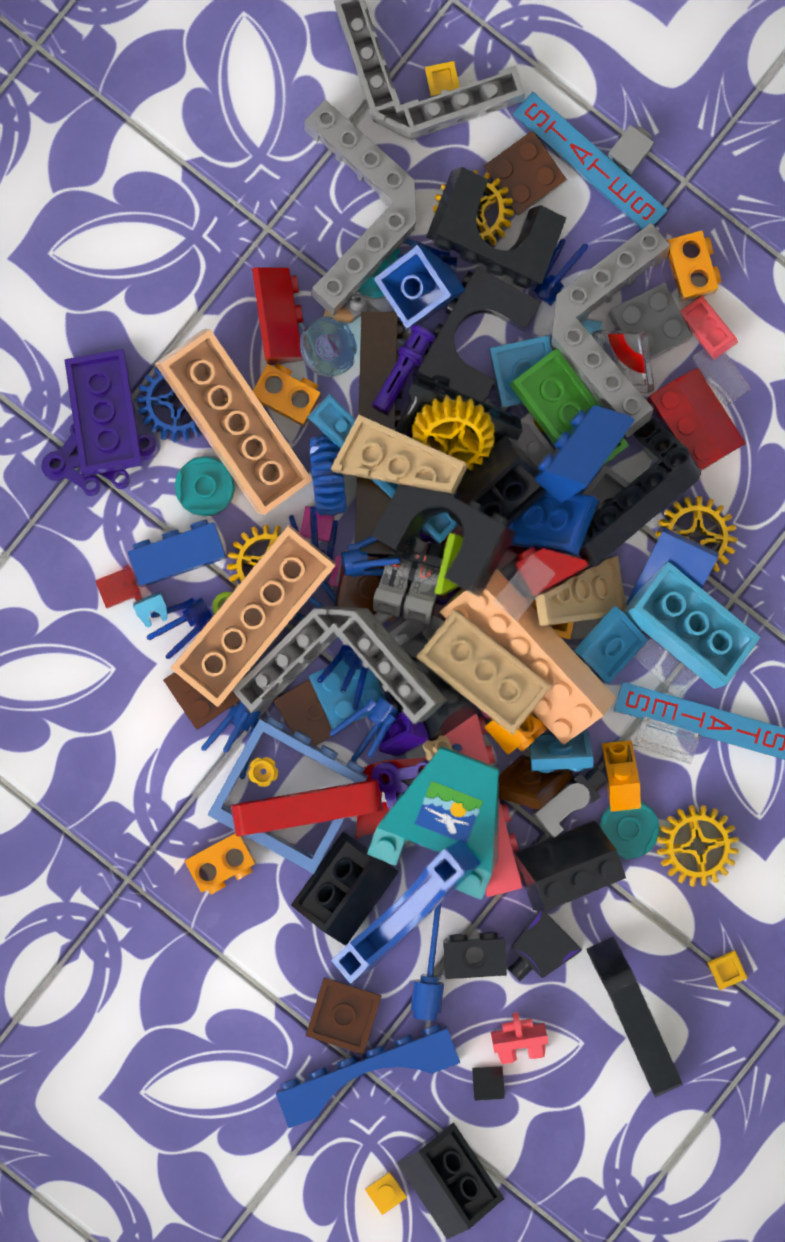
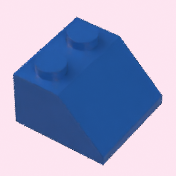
(418, 285)

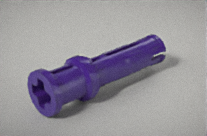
(410, 355)

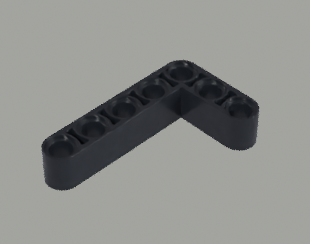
(645, 497)
(634, 1016)

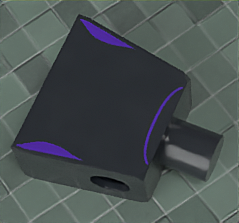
(542, 947)

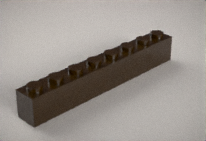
(377, 360)

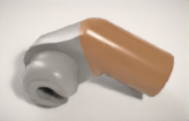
(350, 310)

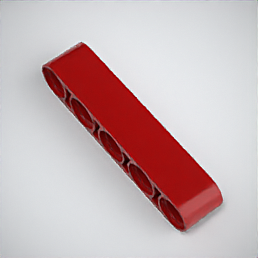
(306, 807)

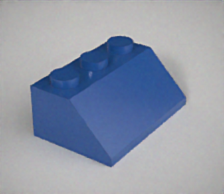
(582, 451)

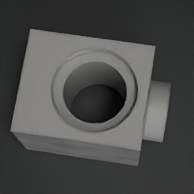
(631, 149)

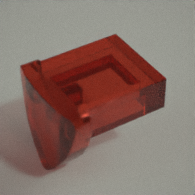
(119, 587)

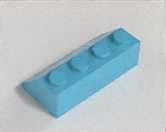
(691, 626)

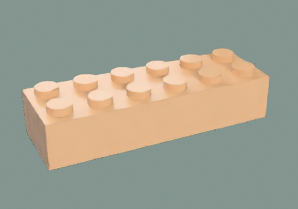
(233, 421)
(253, 615)
(575, 694)

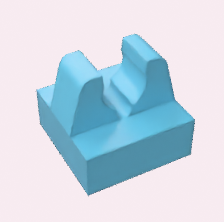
(149, 603)

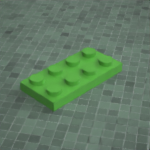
(555, 395)

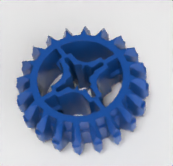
(163, 401)
(327, 485)

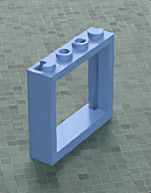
(301, 743)

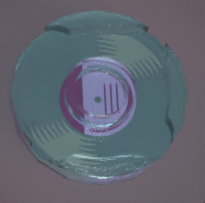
(328, 347)

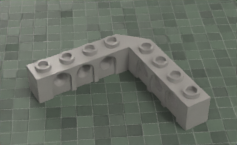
(425, 116)
(395, 190)
(583, 296)
(370, 642)

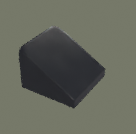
(488, 1083)

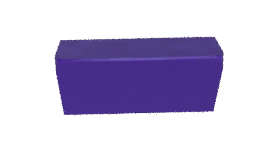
(403, 736)

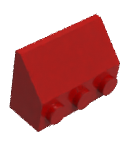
(278, 314)
(696, 418)
(563, 565)

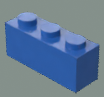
(176, 553)

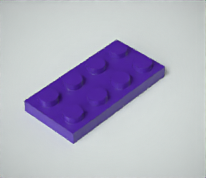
(103, 412)

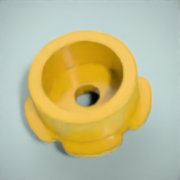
(255, 775)

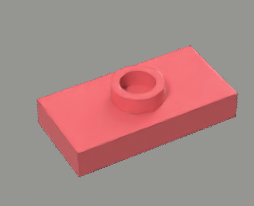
(708, 327)

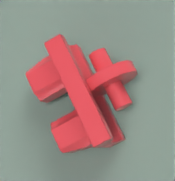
(519, 1035)

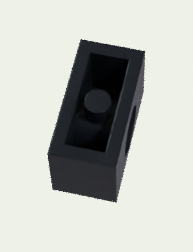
(493, 958)

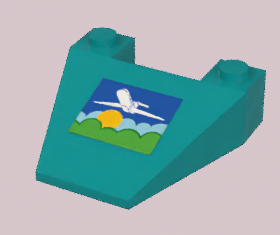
(445, 804)

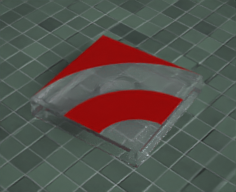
(631, 355)

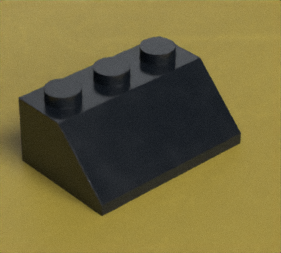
(501, 483)
(453, 711)
(568, 866)
(344, 889)
(450, 1181)

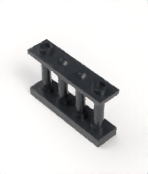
(425, 391)

